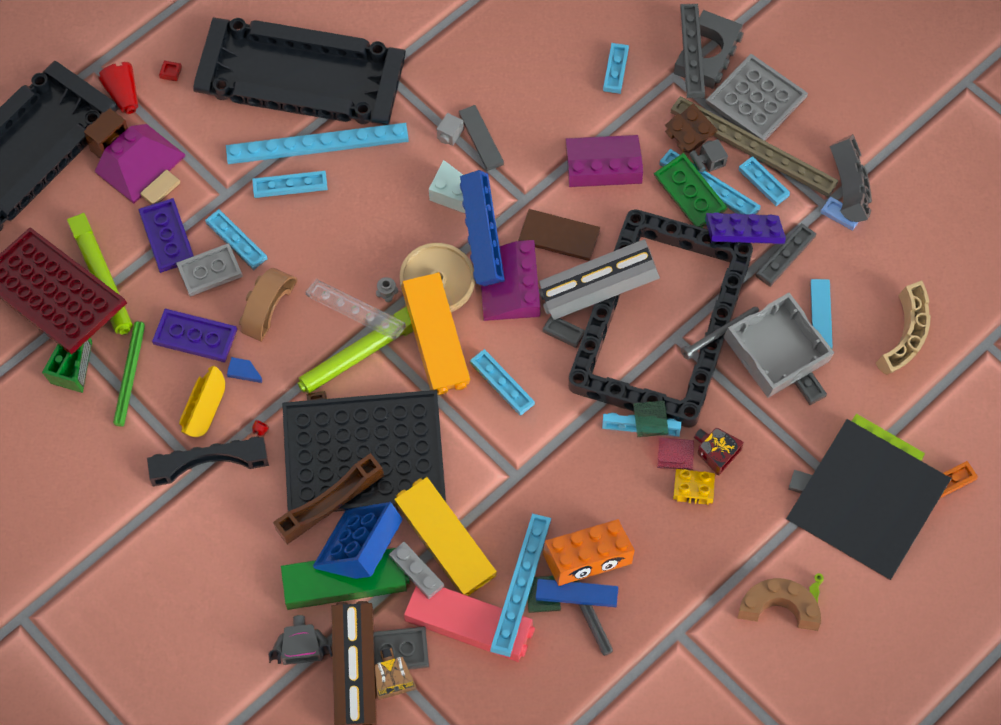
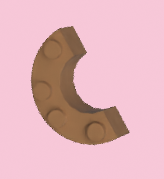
(263, 300)
(785, 594)

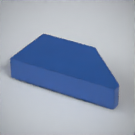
(243, 370)

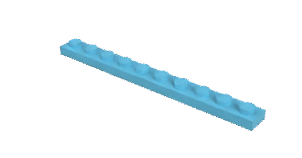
(317, 143)

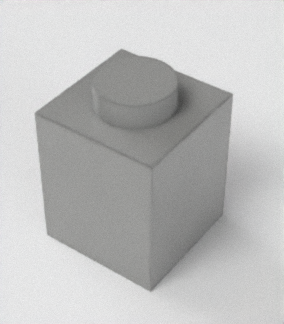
(450, 129)

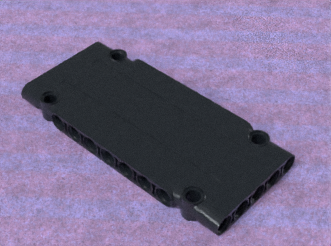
(300, 71)
(43, 133)

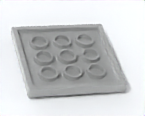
(756, 98)

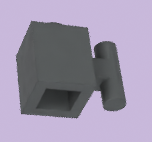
(711, 154)

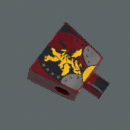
(718, 448)

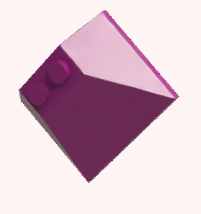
(137, 160)

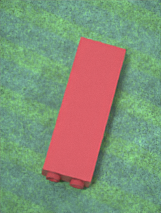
(464, 619)

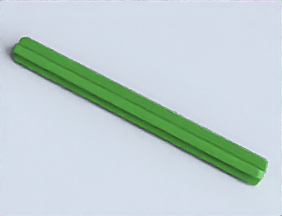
(129, 373)

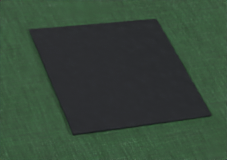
(868, 499)

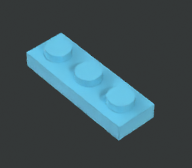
(616, 68)
(764, 181)

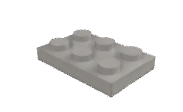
(209, 269)

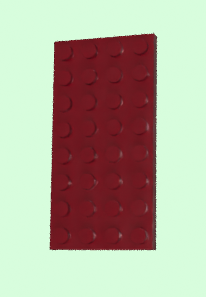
(55, 291)

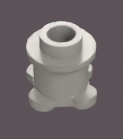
(386, 289)

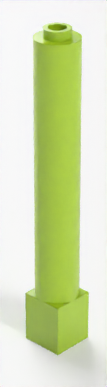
(97, 266)
(350, 356)

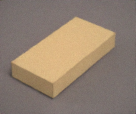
(160, 187)

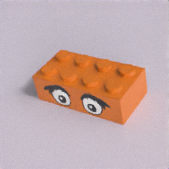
(588, 552)

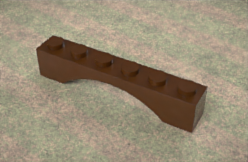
(303, 518)

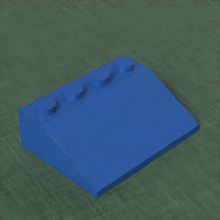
(359, 540)

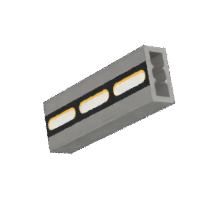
(598, 280)

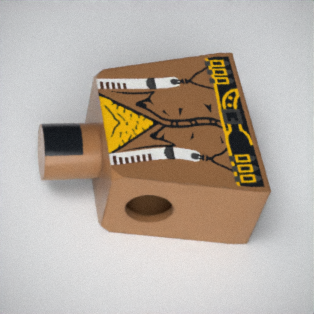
(392, 676)

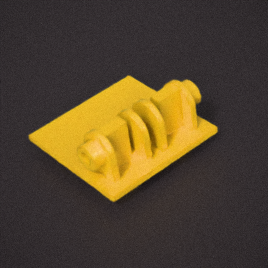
(694, 485)

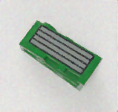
(67, 369)

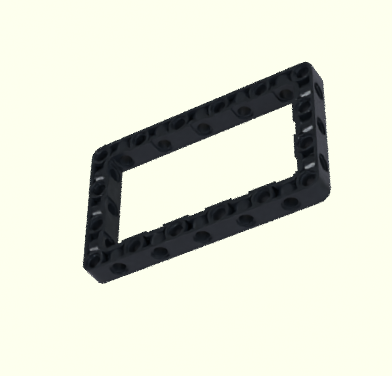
(688, 238)

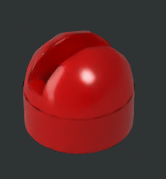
(261, 427)

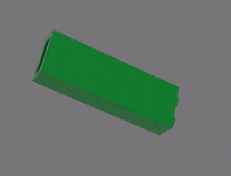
(312, 587)

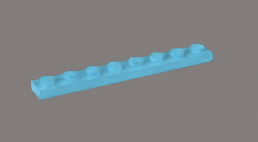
(520, 585)

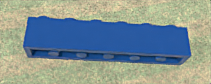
(481, 228)

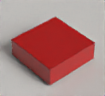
(170, 70)

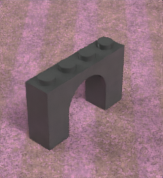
(723, 32)

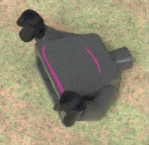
(300, 644)

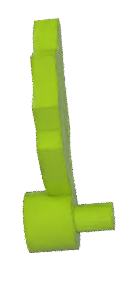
(814, 588)

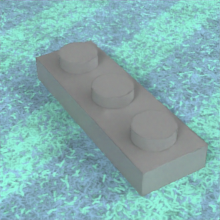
(416, 570)

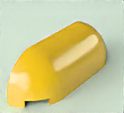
(203, 403)

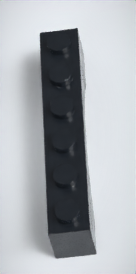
(168, 467)

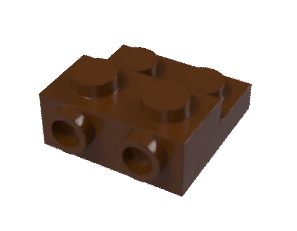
(690, 129)

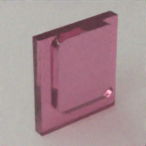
(675, 453)

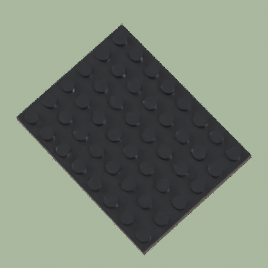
(334, 434)

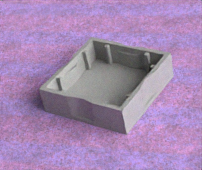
(778, 345)

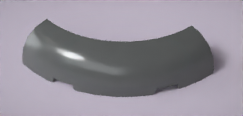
(853, 179)

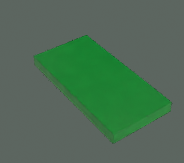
(689, 190)

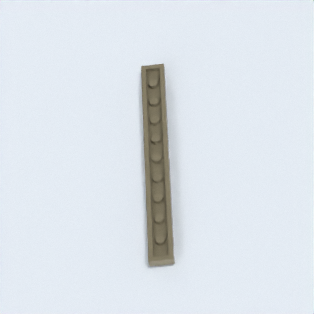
(764, 151)

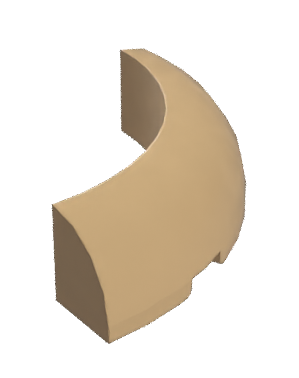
(916, 328)

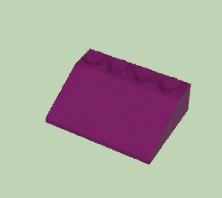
(604, 161)
(519, 292)

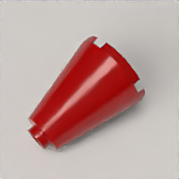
(120, 86)

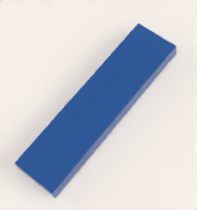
(577, 593)

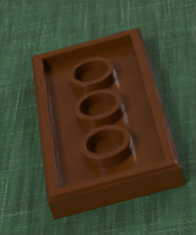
(560, 234)

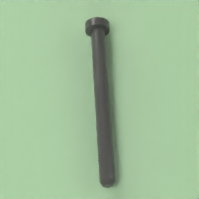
(688, 352)

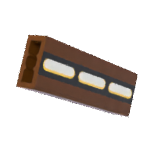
(353, 664)

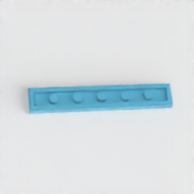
(732, 198)

